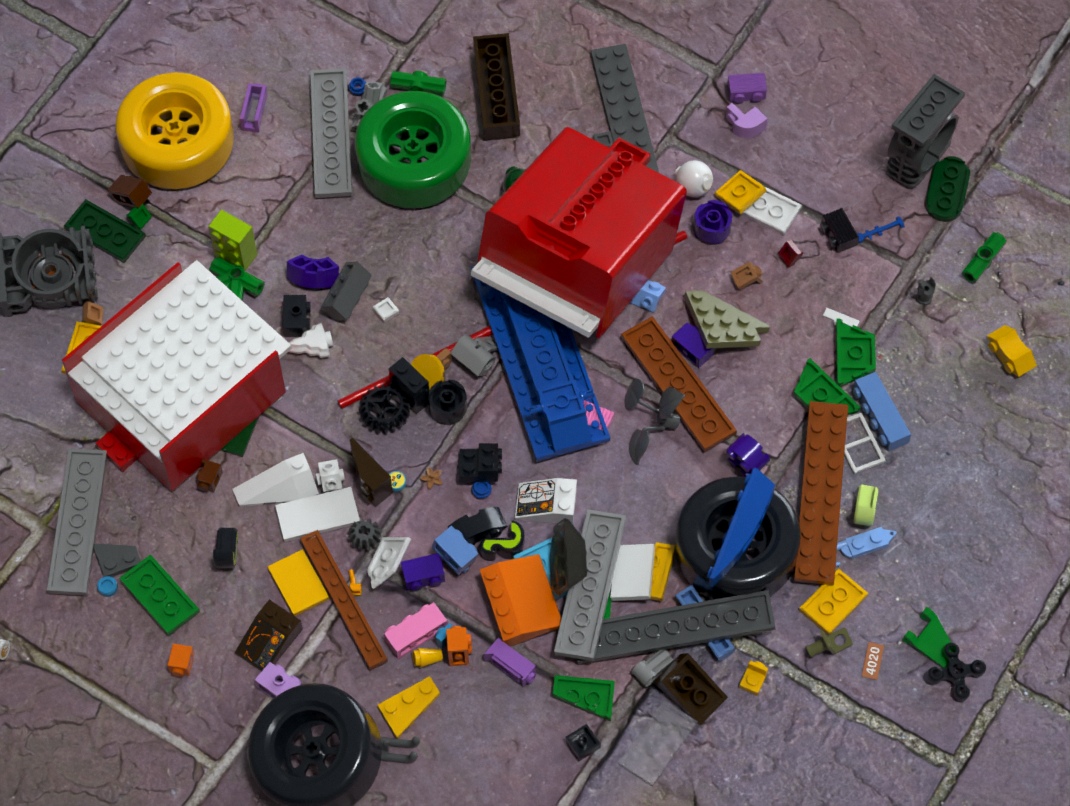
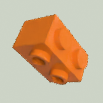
(458, 645)

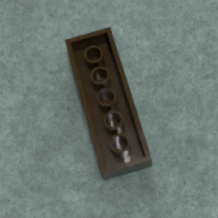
(496, 86)

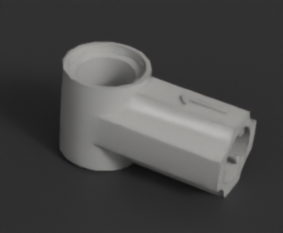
(649, 670)

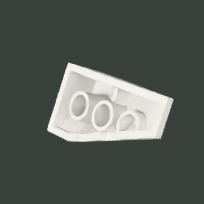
(278, 484)

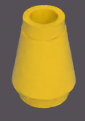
(424, 657)

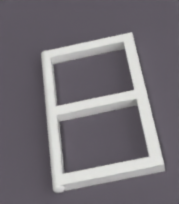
(870, 438)

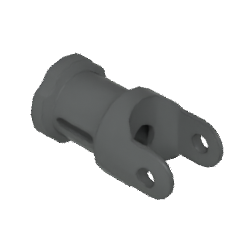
(926, 291)

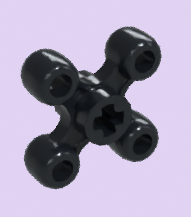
(956, 664)

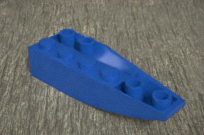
(743, 524)

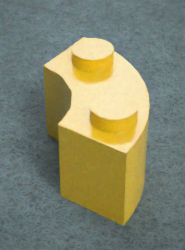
(1011, 351)

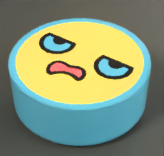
(398, 481)

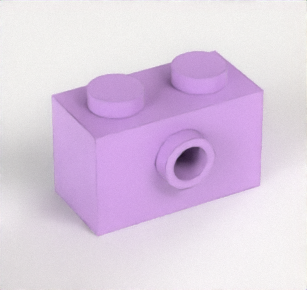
(275, 681)

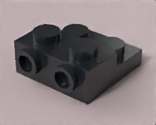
(480, 463)

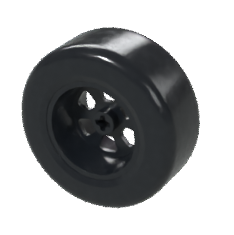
(697, 529)
(295, 714)

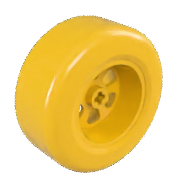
(174, 97)

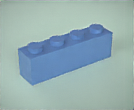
(881, 411)

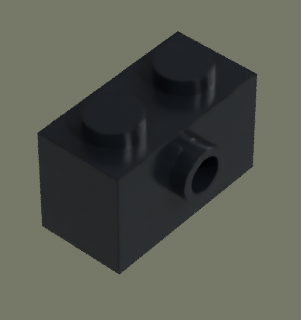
(295, 315)

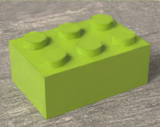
(233, 240)

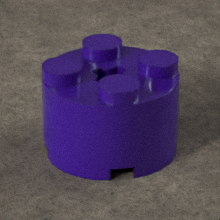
(712, 222)
(746, 454)

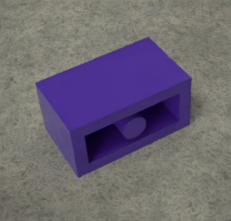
(691, 346)
(423, 572)

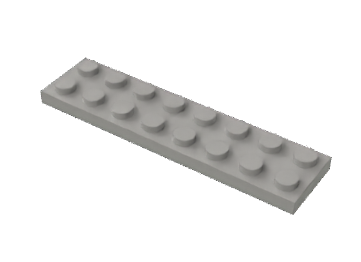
(331, 133)
(77, 522)
(589, 597)

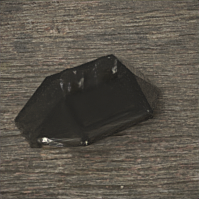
(567, 557)

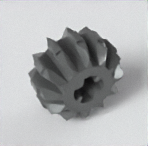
(369, 528)

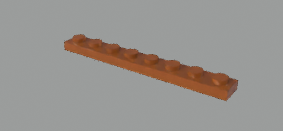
(344, 600)

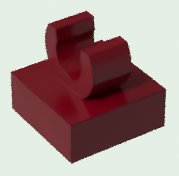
(790, 253)

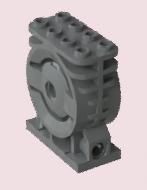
(923, 131)
(51, 290)

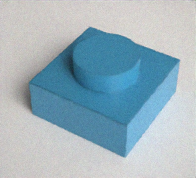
(441, 636)

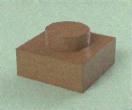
(92, 313)

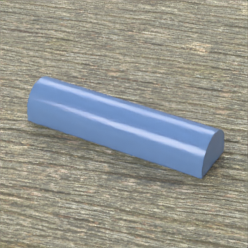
(721, 648)

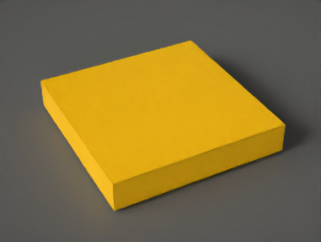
(740, 192)

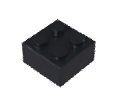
(583, 742)

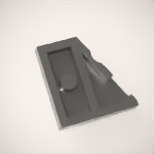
(116, 558)

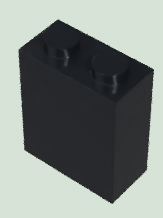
(410, 384)

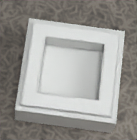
(385, 310)

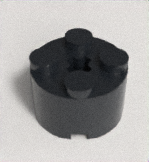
(447, 401)

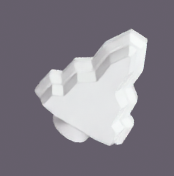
(313, 342)

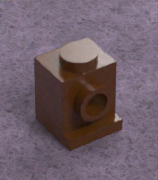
(209, 476)

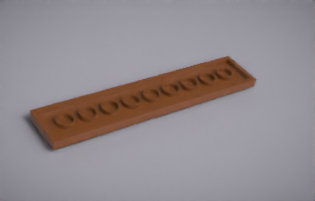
(821, 493)

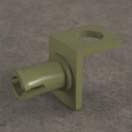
(828, 643)

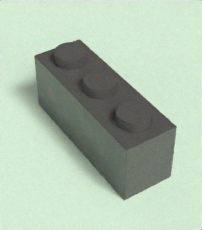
(346, 291)

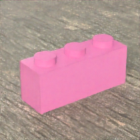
(414, 630)

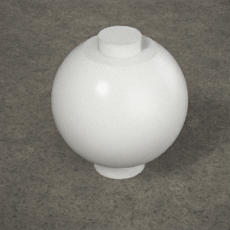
(695, 177)

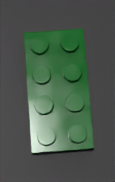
(159, 595)

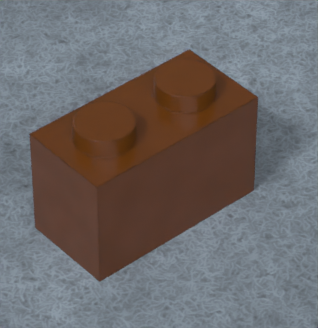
(129, 191)

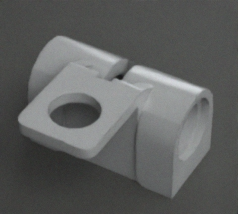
(475, 353)

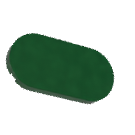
(947, 189)

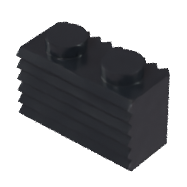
(839, 230)

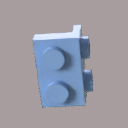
(649, 295)

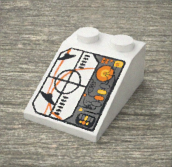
(546, 500)

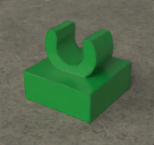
(139, 216)

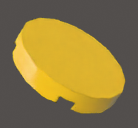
(429, 367)

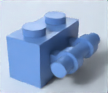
(455, 550)

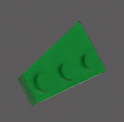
(586, 693)

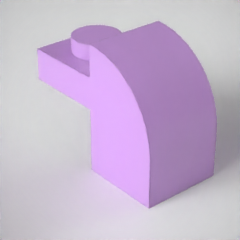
(746, 125)

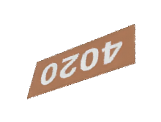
(872, 660)

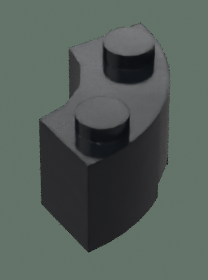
(485, 524)

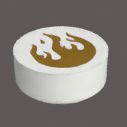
(4, 648)

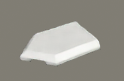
(387, 559)

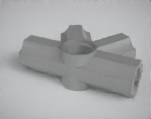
(372, 93)

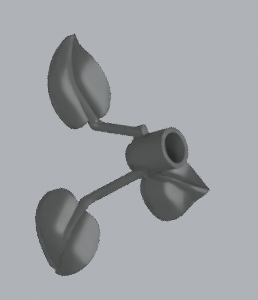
(668, 402)

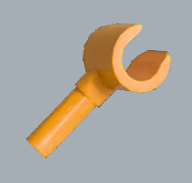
(356, 588)

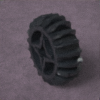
(377, 401)

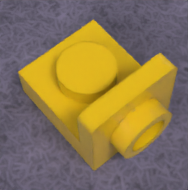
(754, 677)

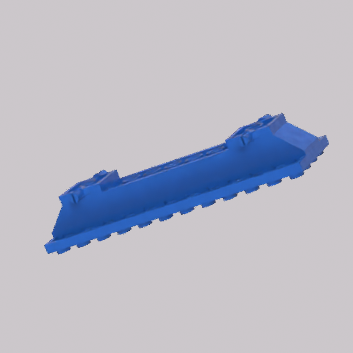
(543, 375)

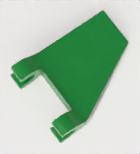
(931, 640)

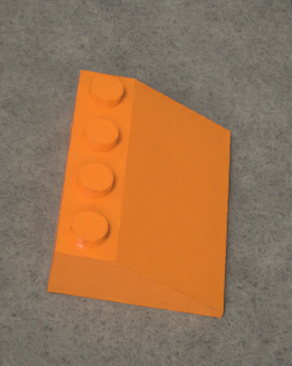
(521, 598)

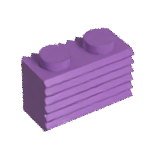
(747, 87)

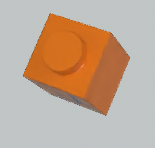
(180, 660)

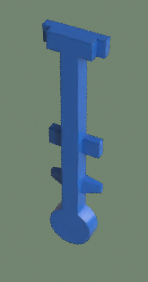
(879, 230)

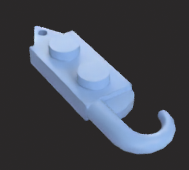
(865, 543)

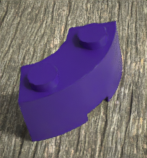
(312, 272)

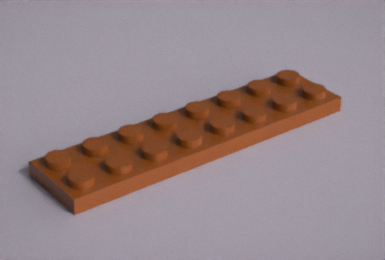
(669, 369)

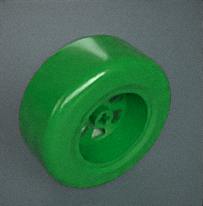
(412, 116)

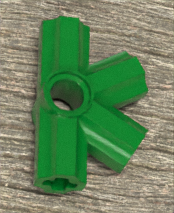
(245, 282)

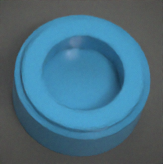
(107, 586)

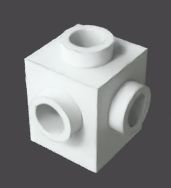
(330, 475)

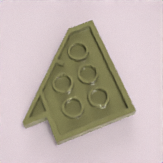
(722, 323)

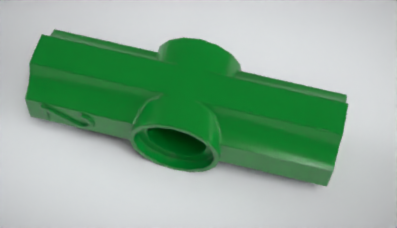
(418, 82)
(990, 250)

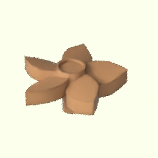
(432, 478)

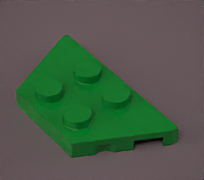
(854, 353)
(819, 387)

